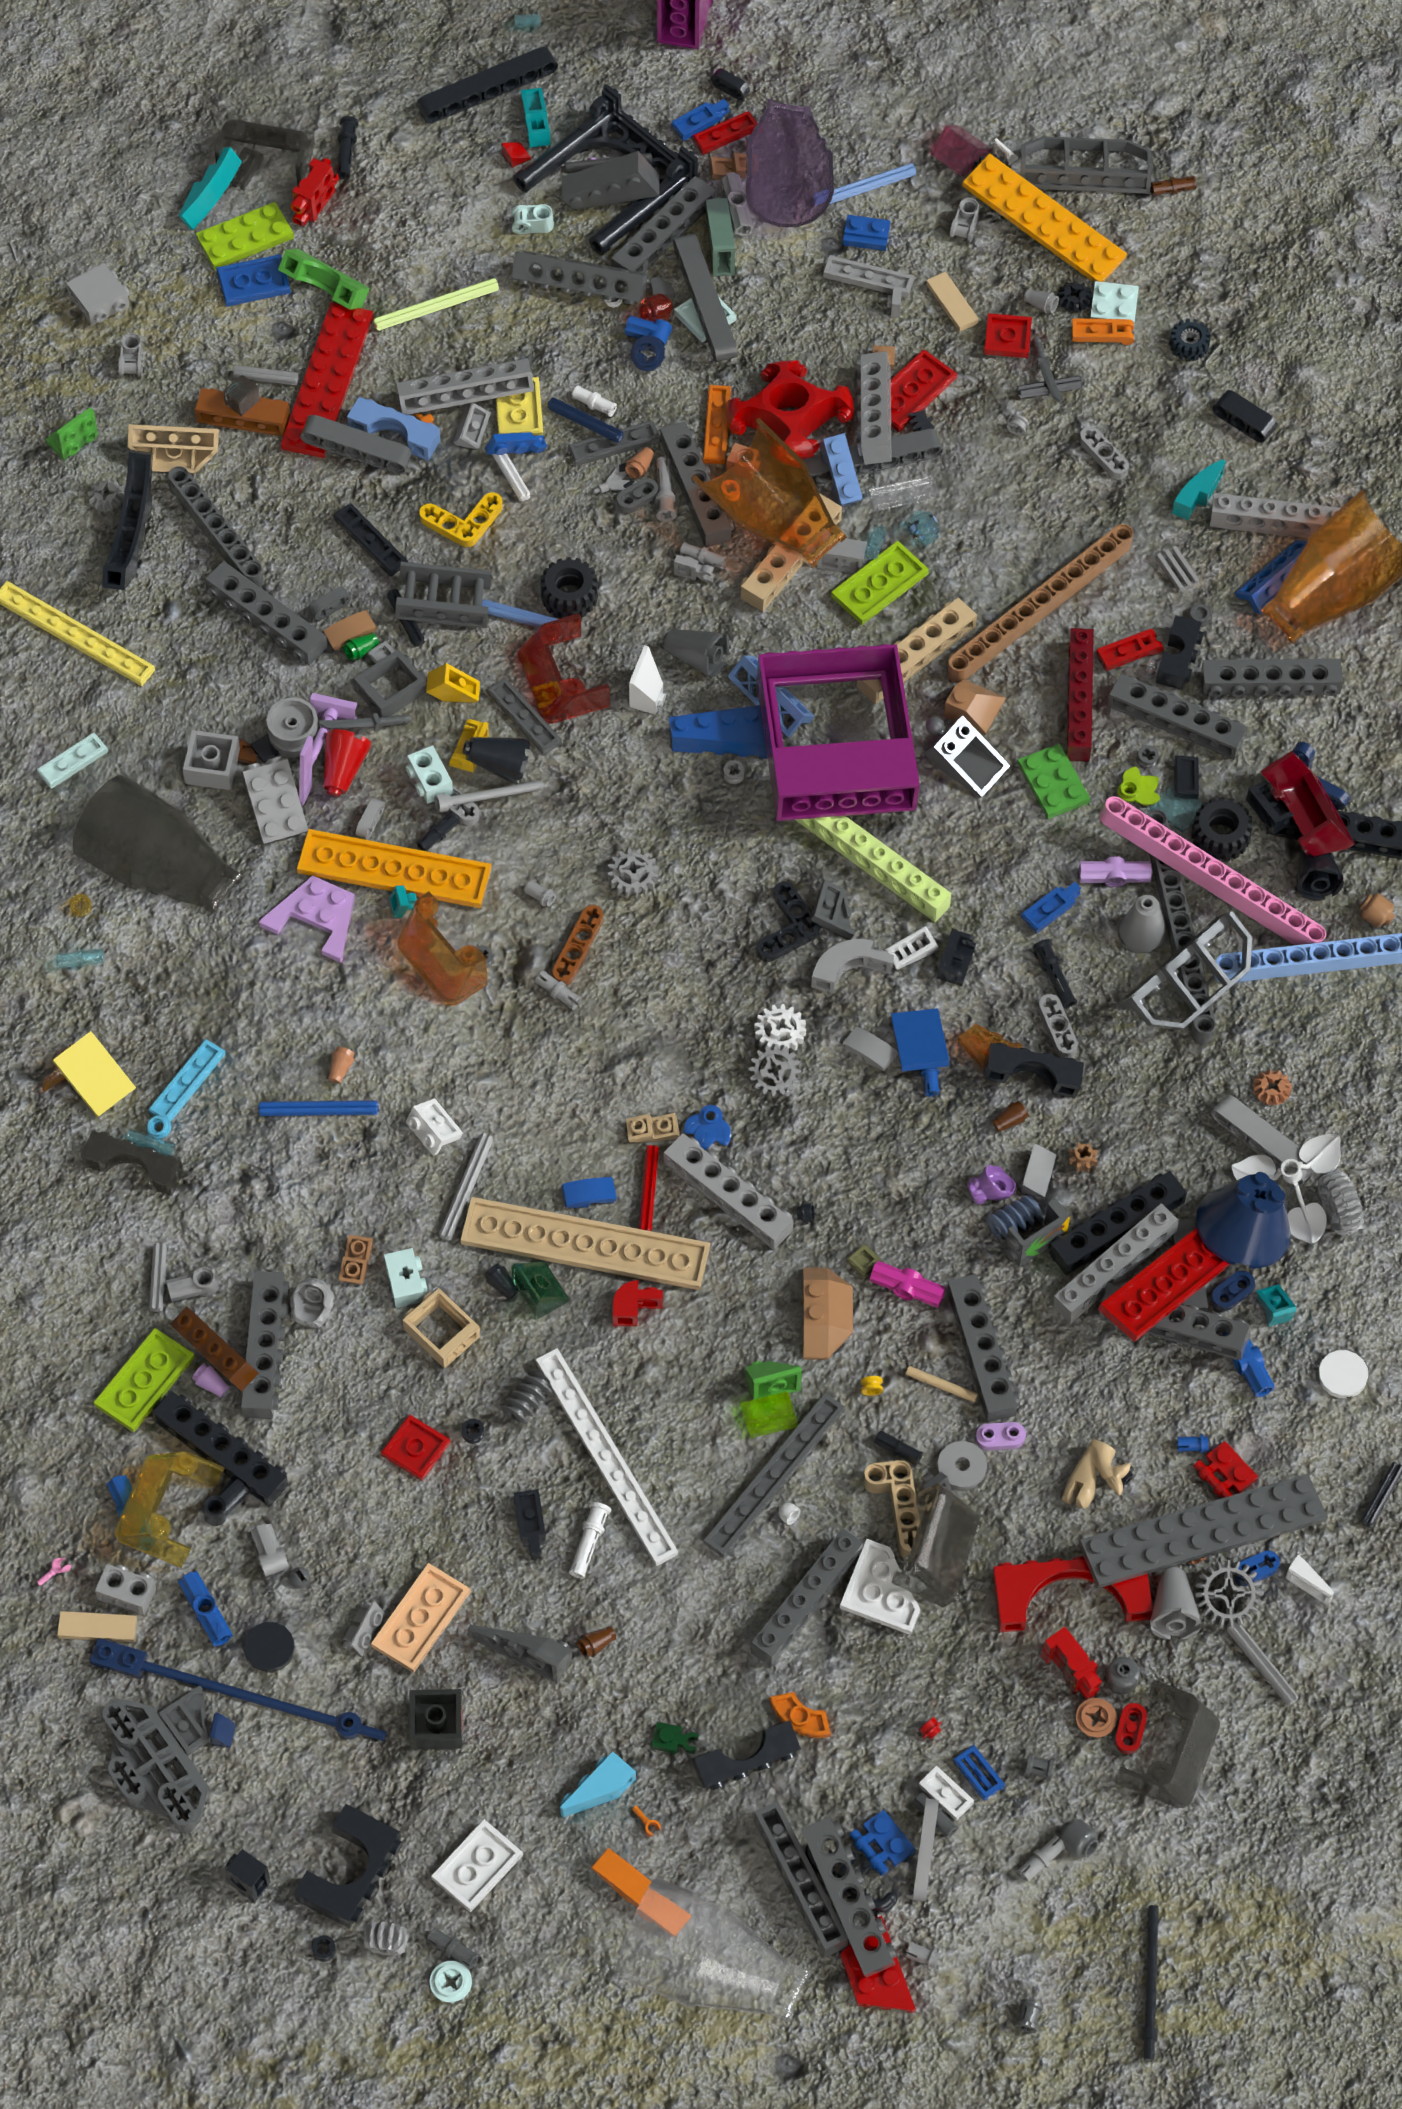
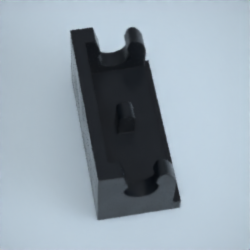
(1268, 808)
(956, 957)

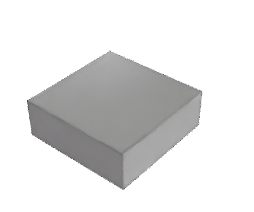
(380, 652)

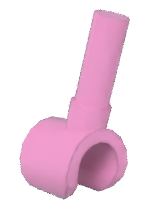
(56, 1568)

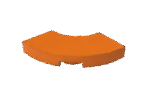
(803, 1719)

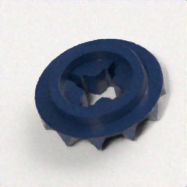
(643, 344)

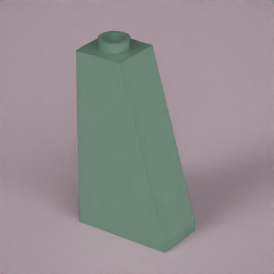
(720, 237)

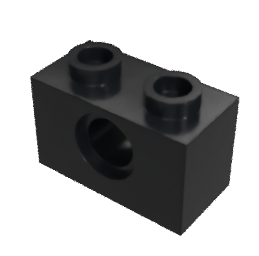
(247, 1875)

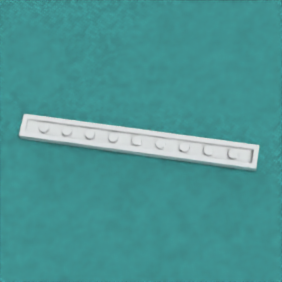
(607, 1457)

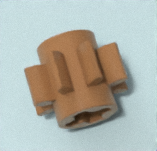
(1085, 1151)

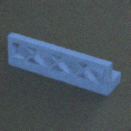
(784, 696)

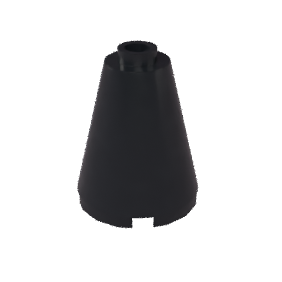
(499, 755)
(1318, 876)

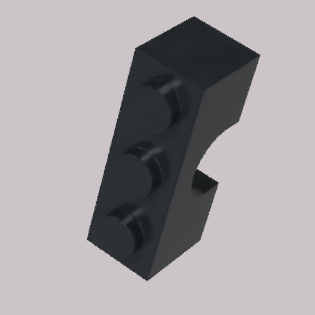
(1175, 668)

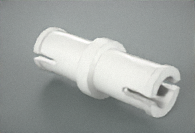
(594, 401)

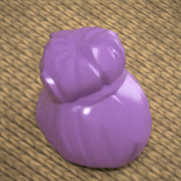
(991, 1185)

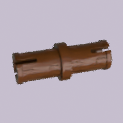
(1173, 185)

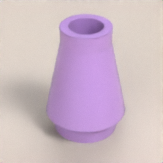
(209, 1379)

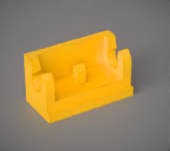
(478, 730)

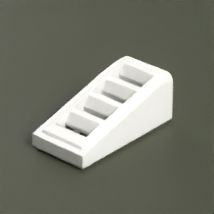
(915, 937)
(1307, 1579)

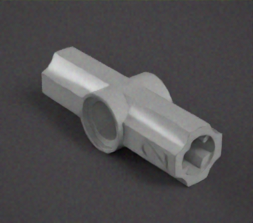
(737, 204)

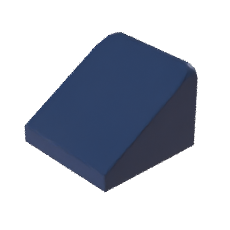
(222, 1731)

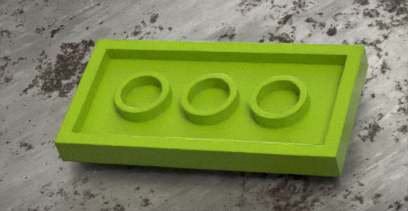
(244, 235)
(879, 583)
(144, 1380)

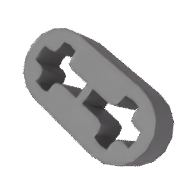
(370, 818)

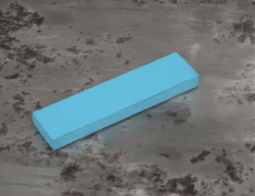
(187, 1080)

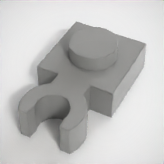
(689, 568)

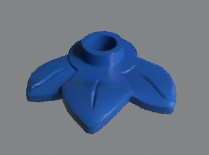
(706, 1130)

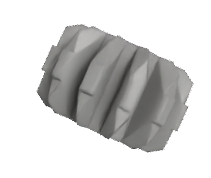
(385, 1938)

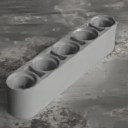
(1257, 1133)

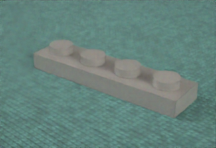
(867, 276)

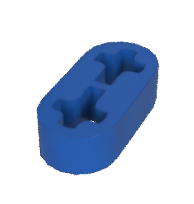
(1256, 1561)

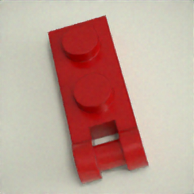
(1129, 649)

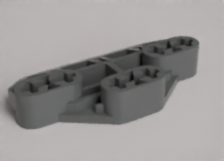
(146, 1766)

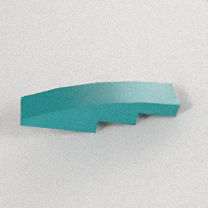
(211, 188)

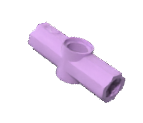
(1114, 871)

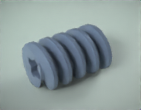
(1014, 1216)

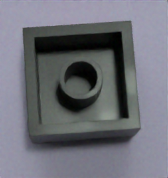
(435, 1719)

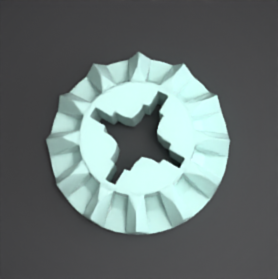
(453, 1970)

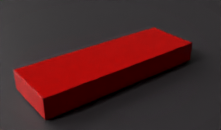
(724, 133)

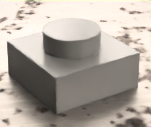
(894, 302)

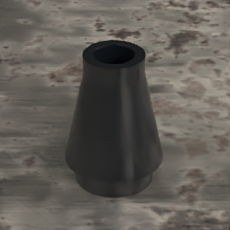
(500, 1279)

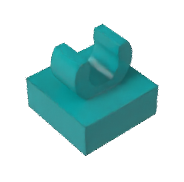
(400, 901)

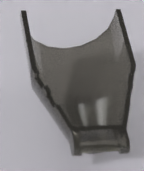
(150, 845)

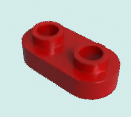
(1131, 1730)

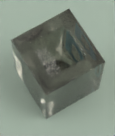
(241, 395)

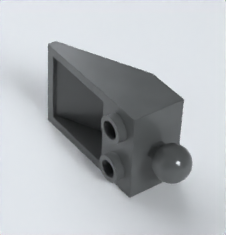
(972, 758)

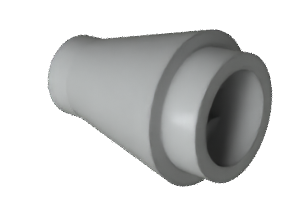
(1042, 300)

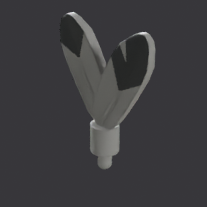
(615, 481)

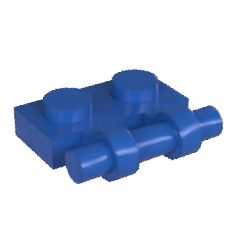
(887, 1837)

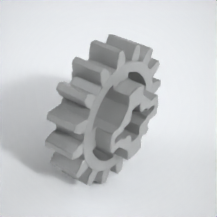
(633, 873)
(786, 1067)

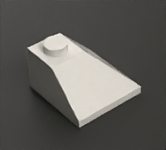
(646, 685)

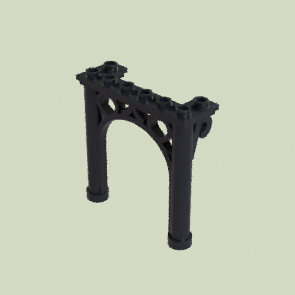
(604, 117)

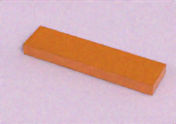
(716, 425)

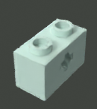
(405, 1264)

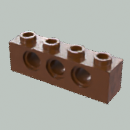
(214, 1348)

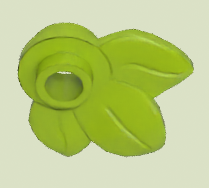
(1142, 788)

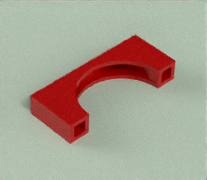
(1019, 1584)

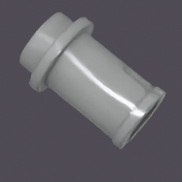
(540, 893)
(923, 1955)

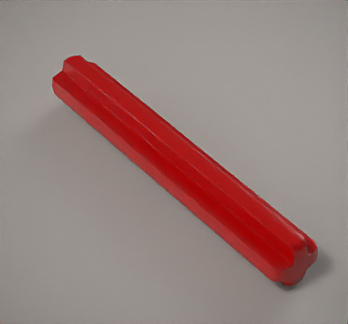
(648, 1187)

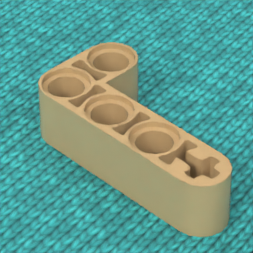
(897, 1488)

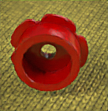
(930, 1728)

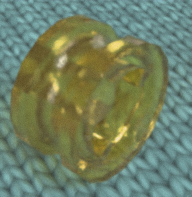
(86, 909)

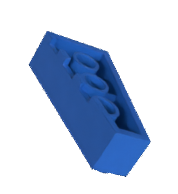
(720, 732)

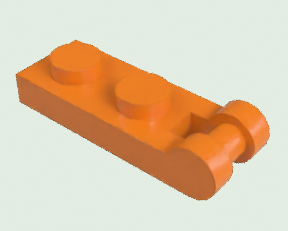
(1102, 330)

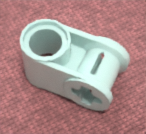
(533, 218)

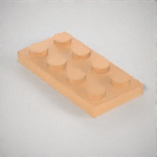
(420, 1617)

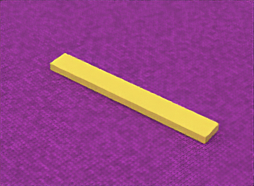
(75, 634)

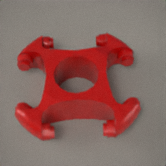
(785, 391)

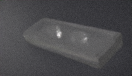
(903, 493)

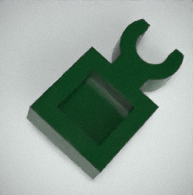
(669, 1738)

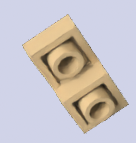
(655, 1129)

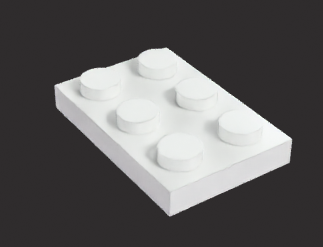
(477, 1865)

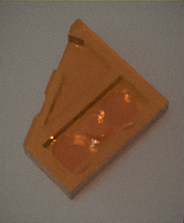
(977, 1040)

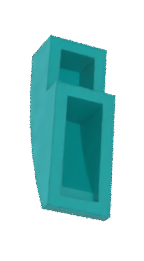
(535, 117)
(1198, 490)

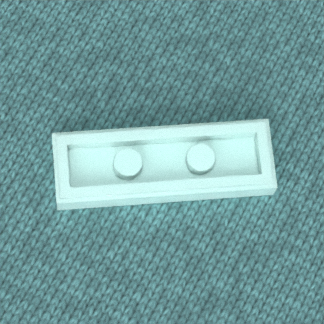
(72, 760)

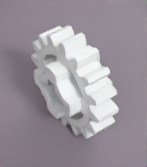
(778, 1026)

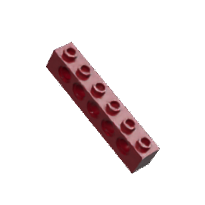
(1080, 694)

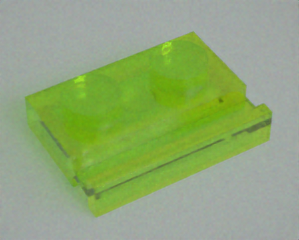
(768, 1414)

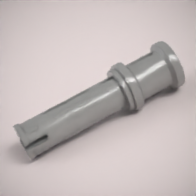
(665, 496)

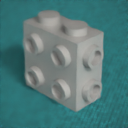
(98, 293)

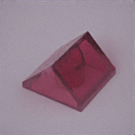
(959, 149)

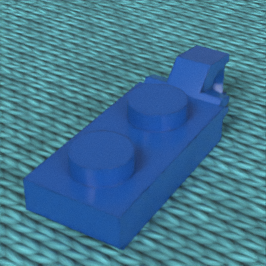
(699, 119)
(515, 443)
(1051, 907)

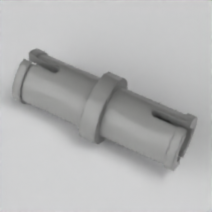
(703, 555)
(558, 989)
(1041, 1858)

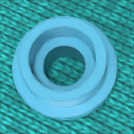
(154, 1122)

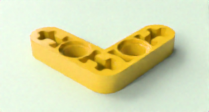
(463, 526)

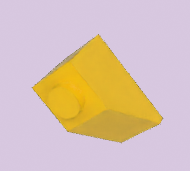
(452, 685)

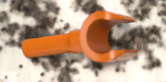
(427, 418)
(645, 1820)

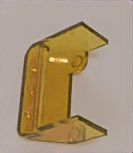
(140, 1524)

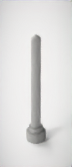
(444, 802)

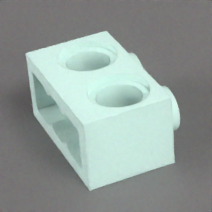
(433, 773)

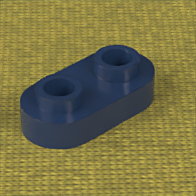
(1231, 1291)

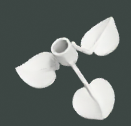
(1322, 1156)

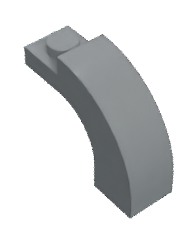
(846, 956)

